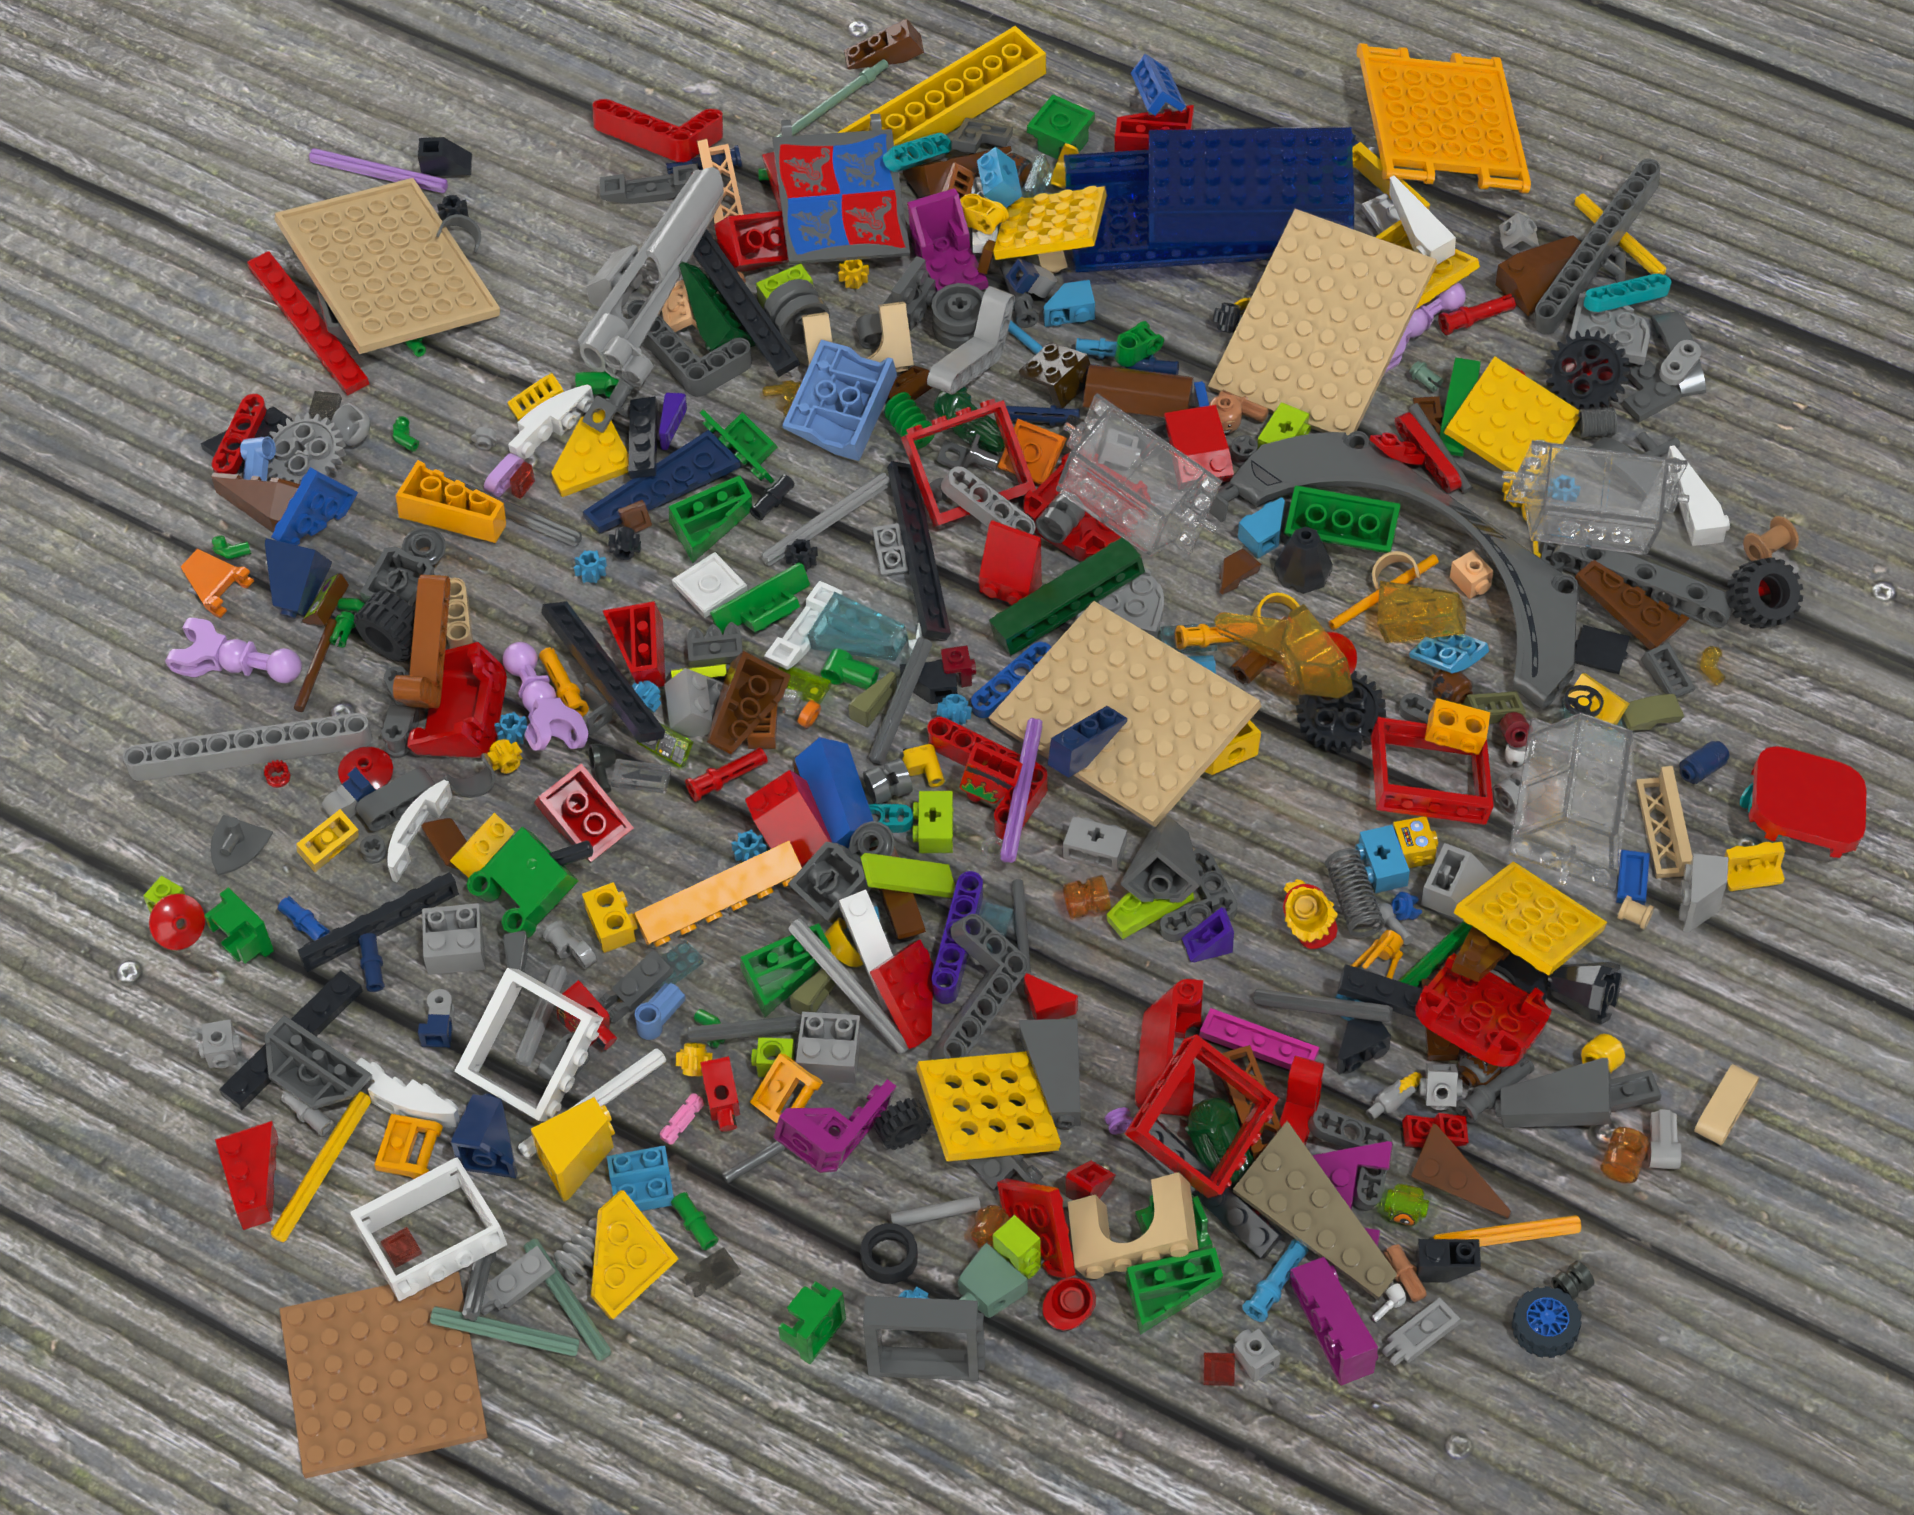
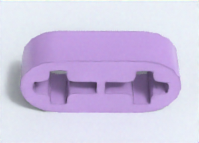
(498, 479)

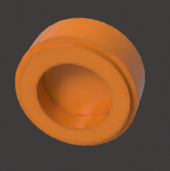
(809, 714)

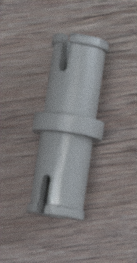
(313, 1117)

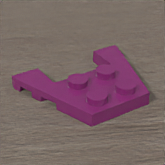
(1342, 1169)

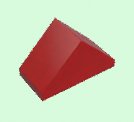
(1048, 1000)
(1088, 1181)

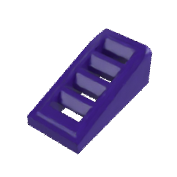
(672, 415)

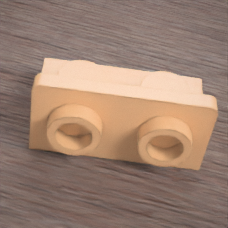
(677, 309)

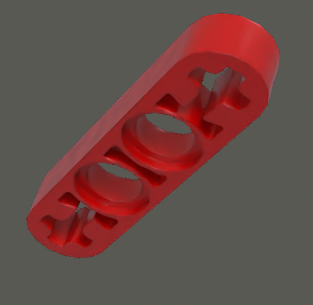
(235, 435)
(1434, 459)

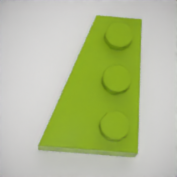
(1132, 914)

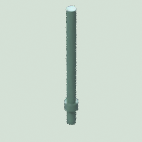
(865, 77)

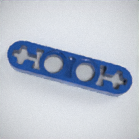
(1008, 677)

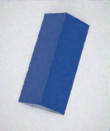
(835, 787)

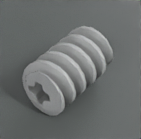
(578, 1252)

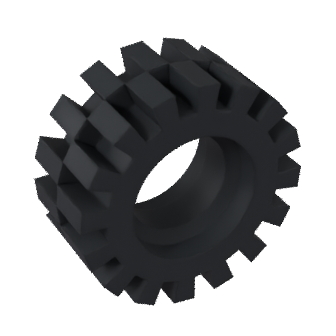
(902, 1123)

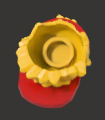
(1309, 914)

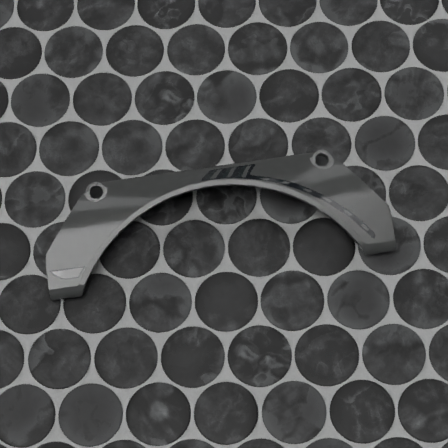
(1541, 611)

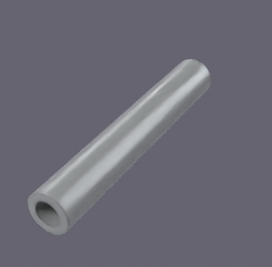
(936, 1211)

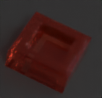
(522, 480)
(401, 1247)
(1219, 1369)

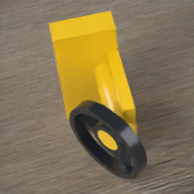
(1594, 700)

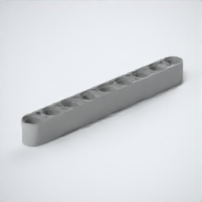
(234, 743)

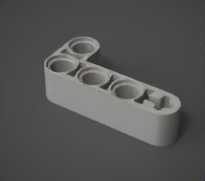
(990, 500)

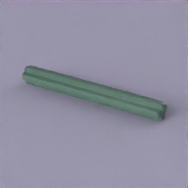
(574, 1309)
(506, 1331)

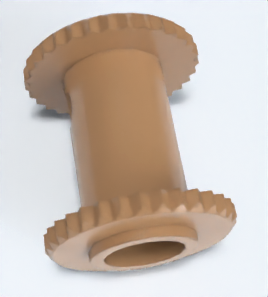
(1781, 534)

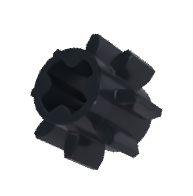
(451, 206)
(1227, 317)
(624, 543)
(802, 553)

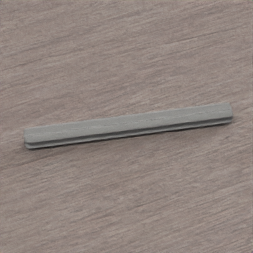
(827, 517)
(848, 985)

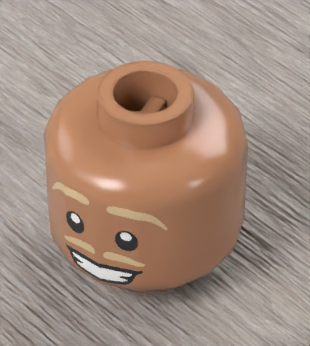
(1229, 412)

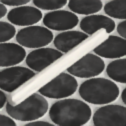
(611, 1089)

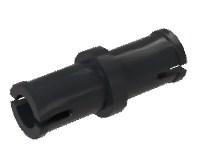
(772, 497)

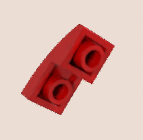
(1398, 450)
(1418, 1128)

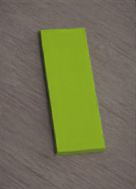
(908, 875)

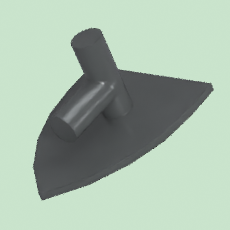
(236, 844)

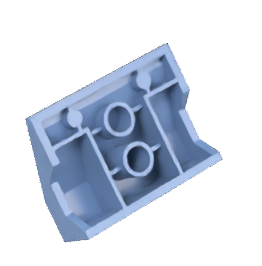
(840, 399)

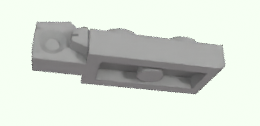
(517, 1280)

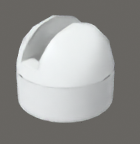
(1515, 754)

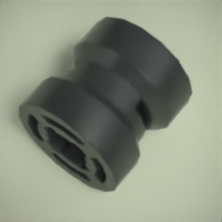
(1574, 1279)

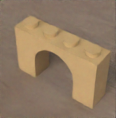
(894, 341)
(1169, 1234)

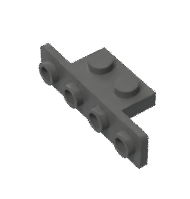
(1002, 1167)

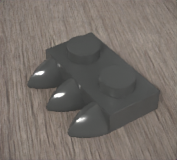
(713, 647)

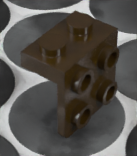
(1060, 370)

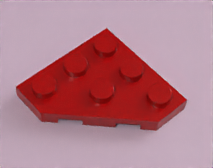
(908, 991)
(1041, 1211)

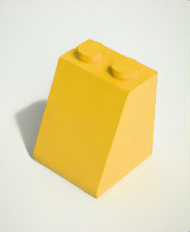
(574, 1144)

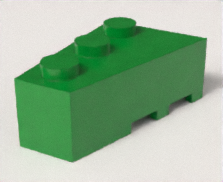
(709, 515)
(779, 970)
(1170, 1285)

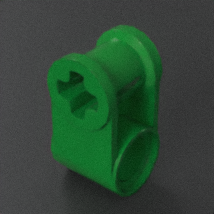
(1137, 344)

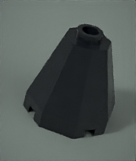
(1303, 562)
(1587, 988)

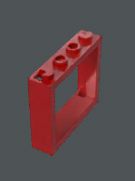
(963, 416)
(1425, 801)
(1248, 1135)

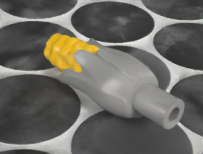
(1394, 1095)

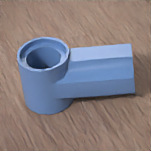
(257, 455)
(658, 1010)

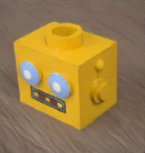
(1416, 841)

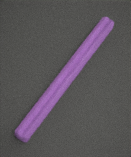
(376, 170)
(1021, 791)

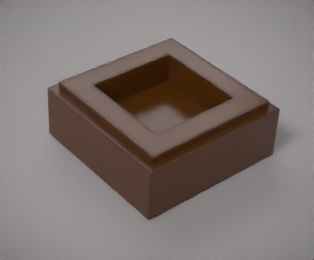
(986, 257)
(635, 516)

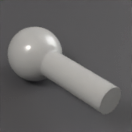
(1391, 921)

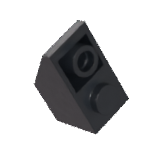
(443, 157)
(933, 682)
(1362, 1042)
(1446, 1259)

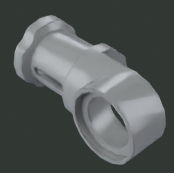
(568, 945)

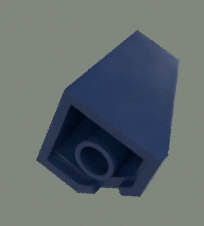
(294, 576)
(484, 1138)

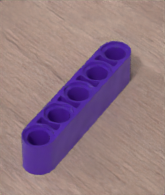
(949, 950)

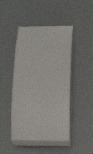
(889, 549)

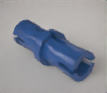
(302, 918)

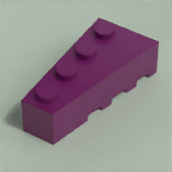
(1334, 1320)

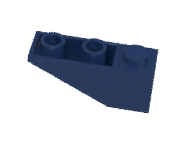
(1082, 742)

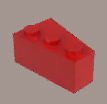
(1133, 130)
(640, 639)
(249, 1171)

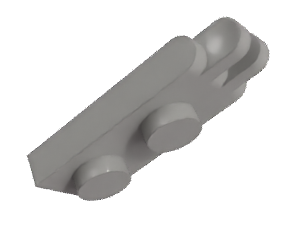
(1421, 1332)

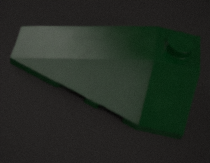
(712, 314)

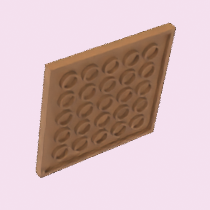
(380, 1377)

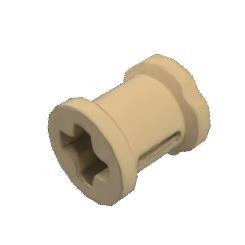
(1635, 912)

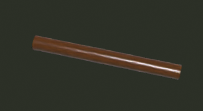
(315, 667)

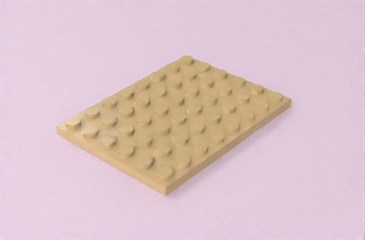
(385, 267)
(1323, 322)
(1173, 707)

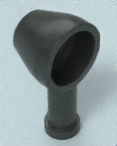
(600, 758)

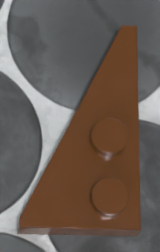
(1450, 1171)

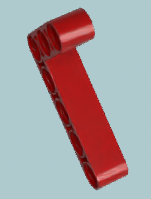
(656, 135)
(949, 746)
(1302, 1095)

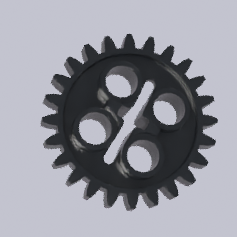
(1575, 352)
(1338, 732)

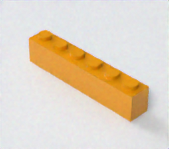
(717, 893)

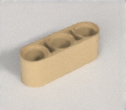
(459, 618)
(1726, 1104)

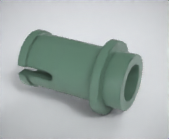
(1423, 374)

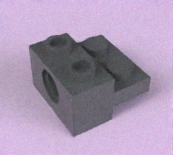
(915, 290)

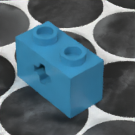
(999, 177)
(1383, 859)

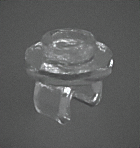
(792, 700)

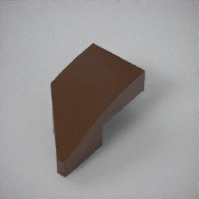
(1235, 568)

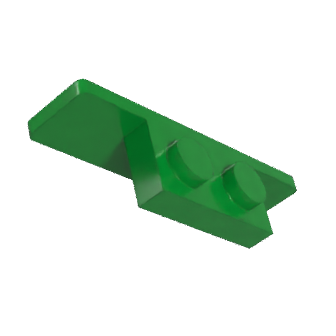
(747, 439)
(764, 602)

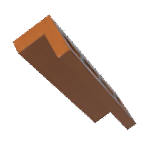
(1239, 1102)

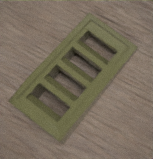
(1490, 700)
(872, 701)
(812, 993)

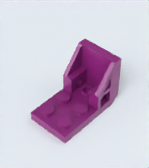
(943, 240)
(811, 1131)

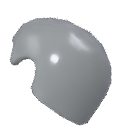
(352, 423)

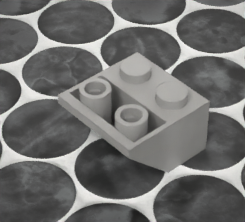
(610, 273)
(692, 702)
(1453, 879)
(1702, 889)
(453, 939)
(829, 1046)

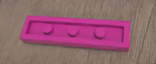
(1265, 1043)

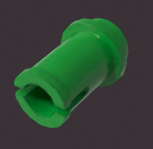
(343, 627)

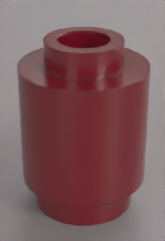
(1514, 729)

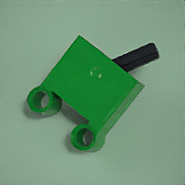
(530, 876)

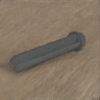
(477, 1287)

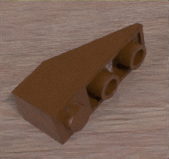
(893, 44)

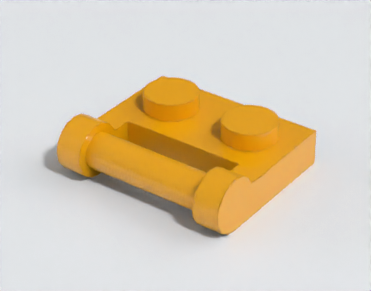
(780, 1084)
(399, 1143)

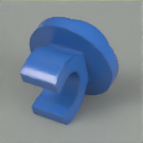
(1403, 906)

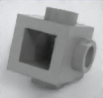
(1518, 234)
(220, 1044)
(1441, 1086)

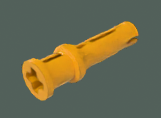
(1198, 636)
(566, 690)

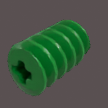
(904, 414)

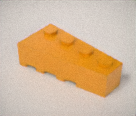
(449, 505)

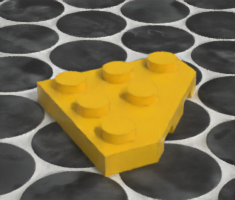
(590, 457)
(626, 1255)

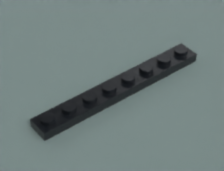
(745, 306)
(919, 551)
(603, 672)

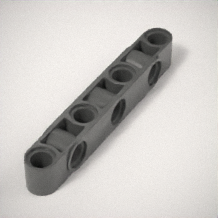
(1676, 590)

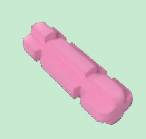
(681, 1118)

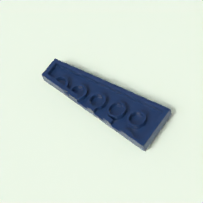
(676, 474)

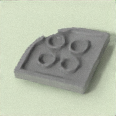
(1620, 324)
(1138, 603)

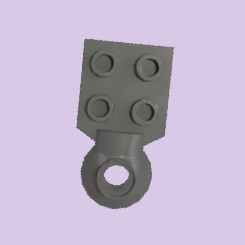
(400, 569)
(838, 871)

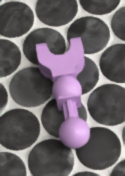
(1421, 320)
(215, 652)
(547, 712)

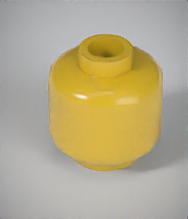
(1604, 1047)

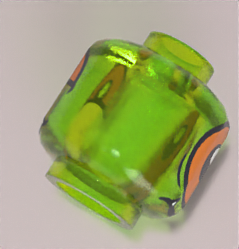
(1406, 1204)

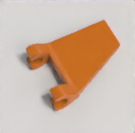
(211, 579)

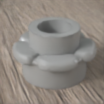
(484, 438)

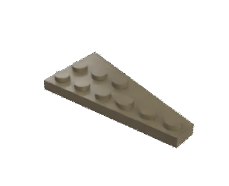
(1303, 1202)

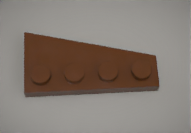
(1642, 616)
(1478, 955)

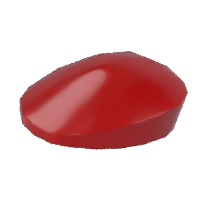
(1069, 1303)

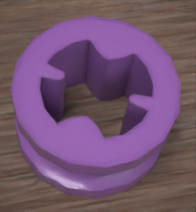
(1118, 1120)

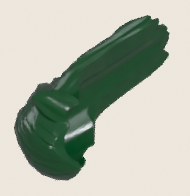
(986, 427)
(1212, 1130)

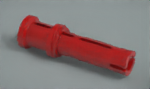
(1466, 317)
(715, 778)

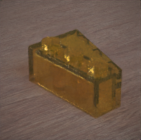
(1418, 612)

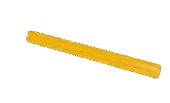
(320, 1167)

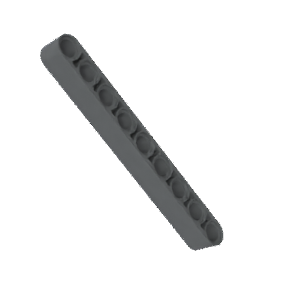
(1596, 246)

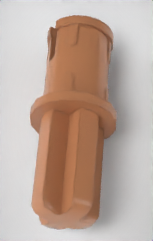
(1250, 408)
(1405, 1272)

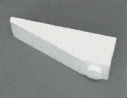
(1423, 229)
(1703, 512)
(866, 933)

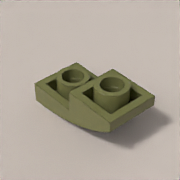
(1648, 711)

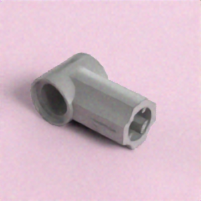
(1664, 1147)

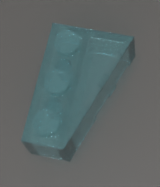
(857, 630)

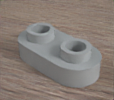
(1680, 360)

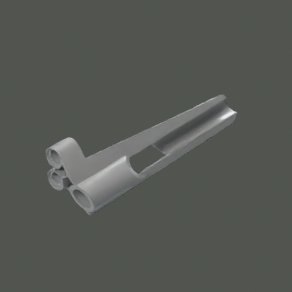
(613, 341)

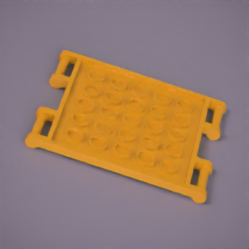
(1443, 117)

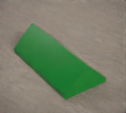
(1344, 518)

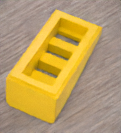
(541, 387)

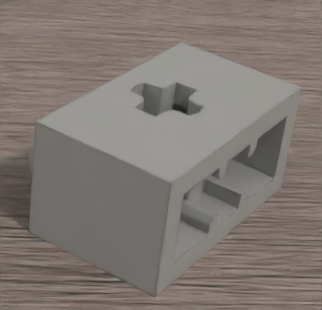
(1095, 844)

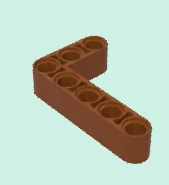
(425, 681)

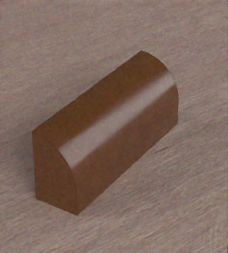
(1138, 390)

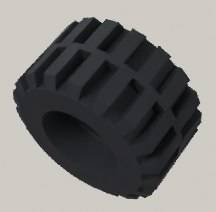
(1783, 588)
(387, 625)

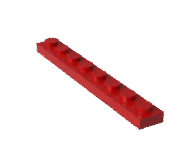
(308, 323)

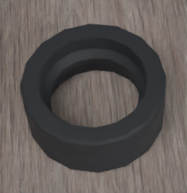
(885, 1232)

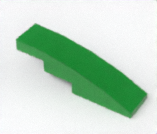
(1463, 379)

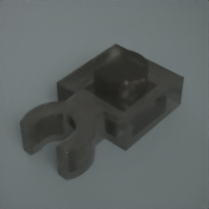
(325, 404)
(715, 1270)

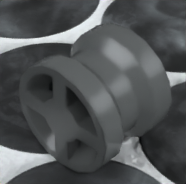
(1241, 445)

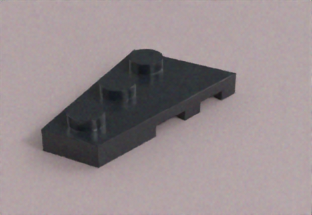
(269, 423)

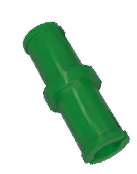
(694, 1221)

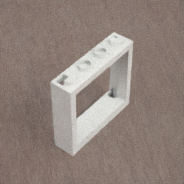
(491, 1024)
(411, 1198)

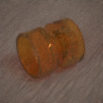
(1086, 897)
(1625, 1155)

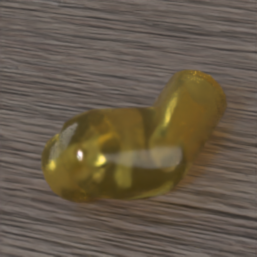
(1709, 664)

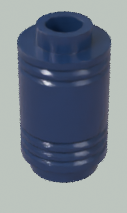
(1704, 762)

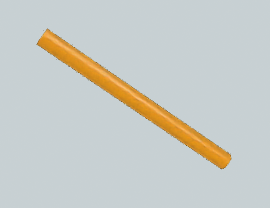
(1373, 598)

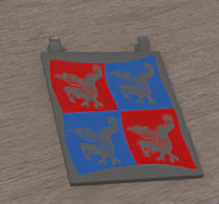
(839, 195)

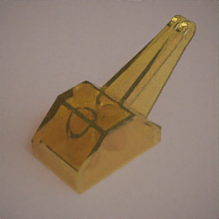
(1299, 644)

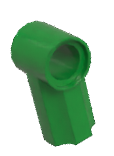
(599, 381)
(843, 668)

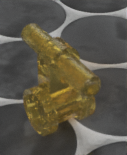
(787, 388)

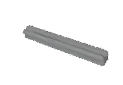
(539, 1018)

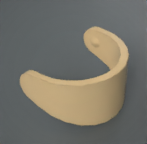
(1389, 558)

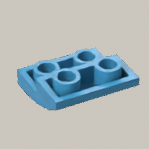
(1450, 652)
(643, 1177)

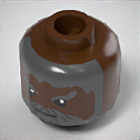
(1475, 1071)

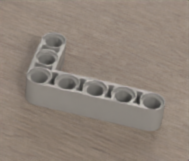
(981, 350)

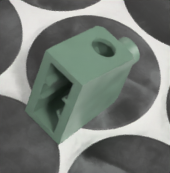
(991, 1282)

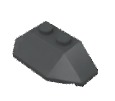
(310, 1066)

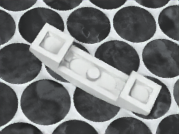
(795, 643)
(430, 802)

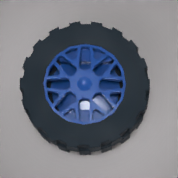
(1546, 1322)

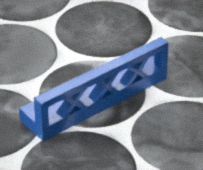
(1156, 85)

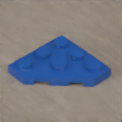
(312, 506)

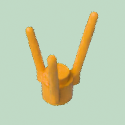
(1385, 947)

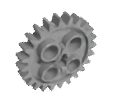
(298, 453)

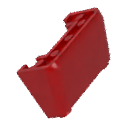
(468, 706)
(1162, 1023)

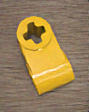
(983, 213)

